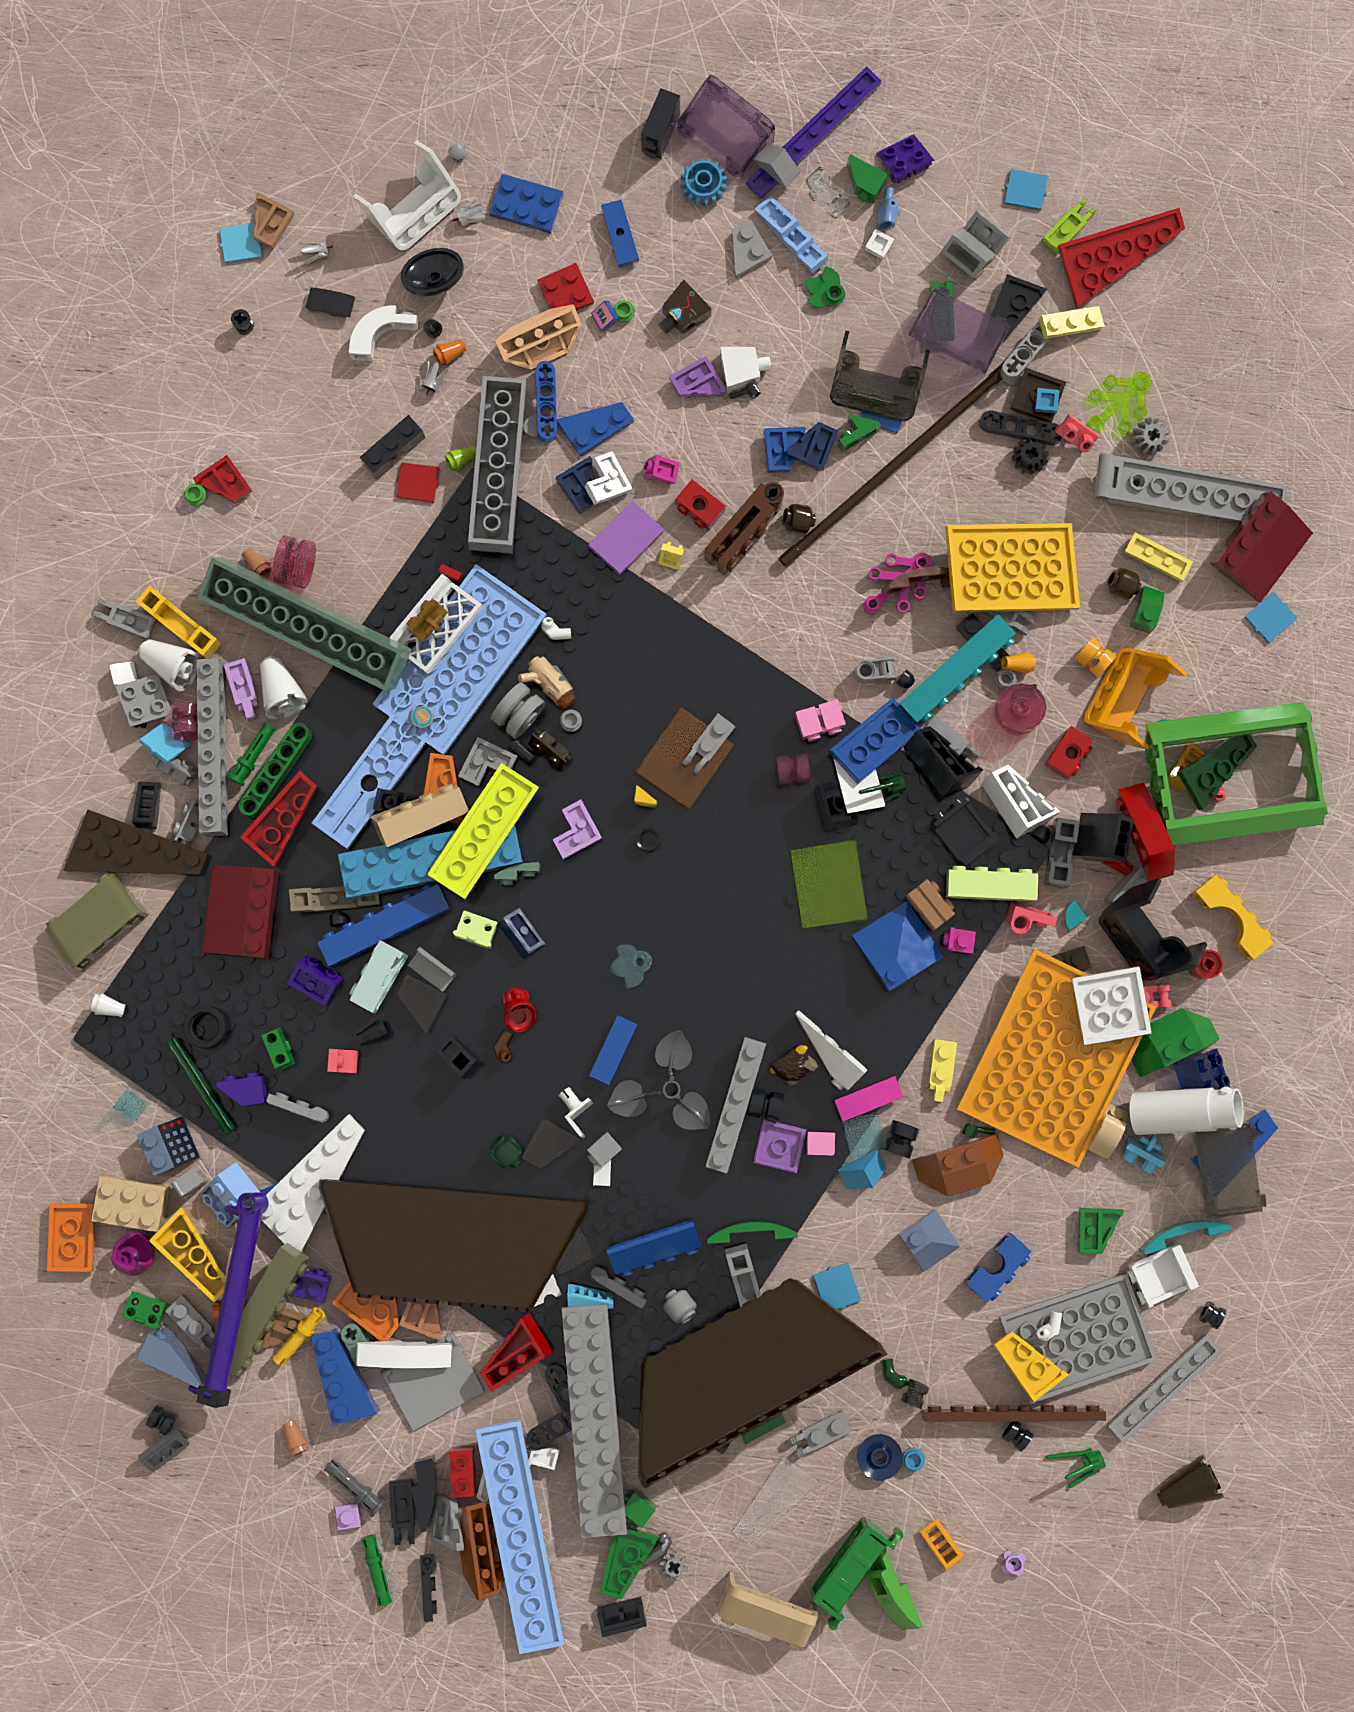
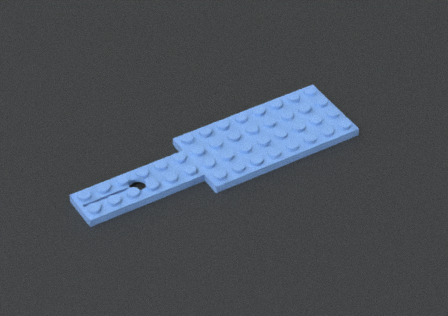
(450, 691)

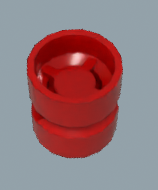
(1208, 967)

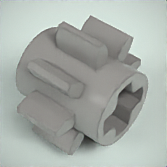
(671, 1571)

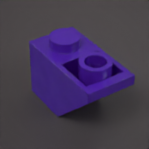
(245, 1091)

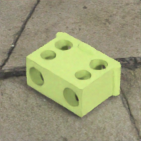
(475, 930)

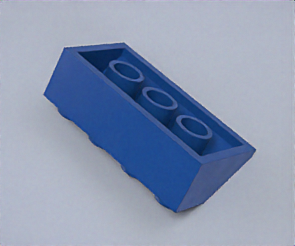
(654, 1247)

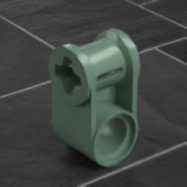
(351, 1341)

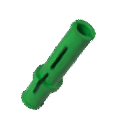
(375, 1565)

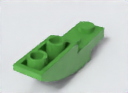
(891, 1595)

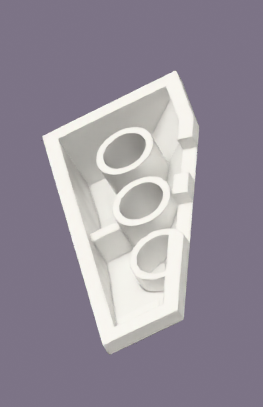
(838, 1063)

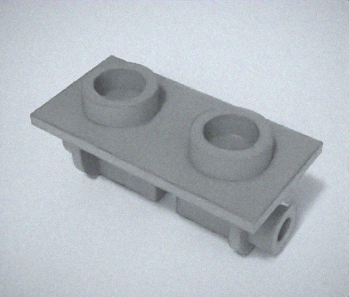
(183, 769)
(183, 829)

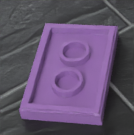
(625, 538)

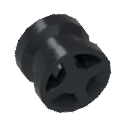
(1212, 1315)

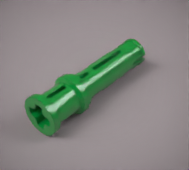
(246, 763)

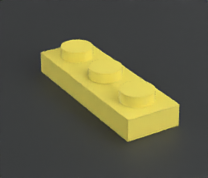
(1071, 322)
(1158, 557)

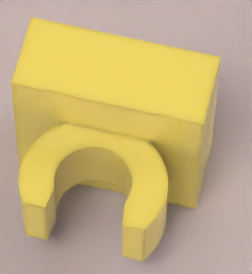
(671, 556)

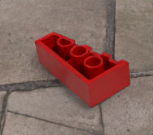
(278, 822)
(1148, 832)

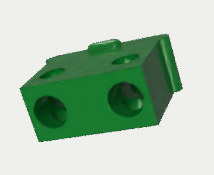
(278, 1049)
(145, 1310)

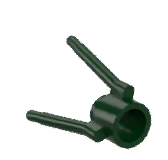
(893, 784)

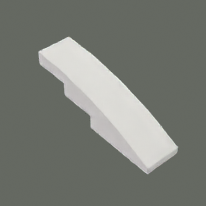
(403, 1355)

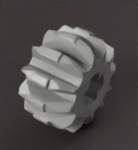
(1142, 437)

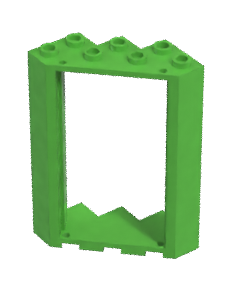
(1234, 725)

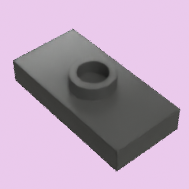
(163, 1450)

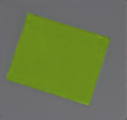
(829, 884)

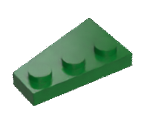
(625, 1560)

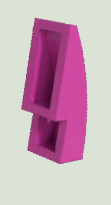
(868, 1098)

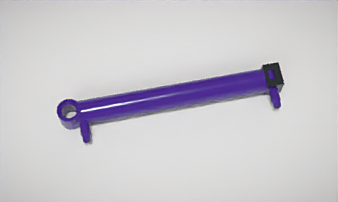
(215, 1390)

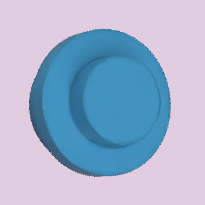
(913, 1459)

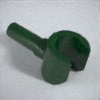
(970, 1130)

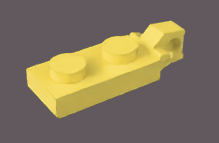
(942, 1068)

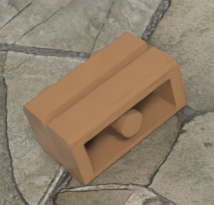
(930, 904)

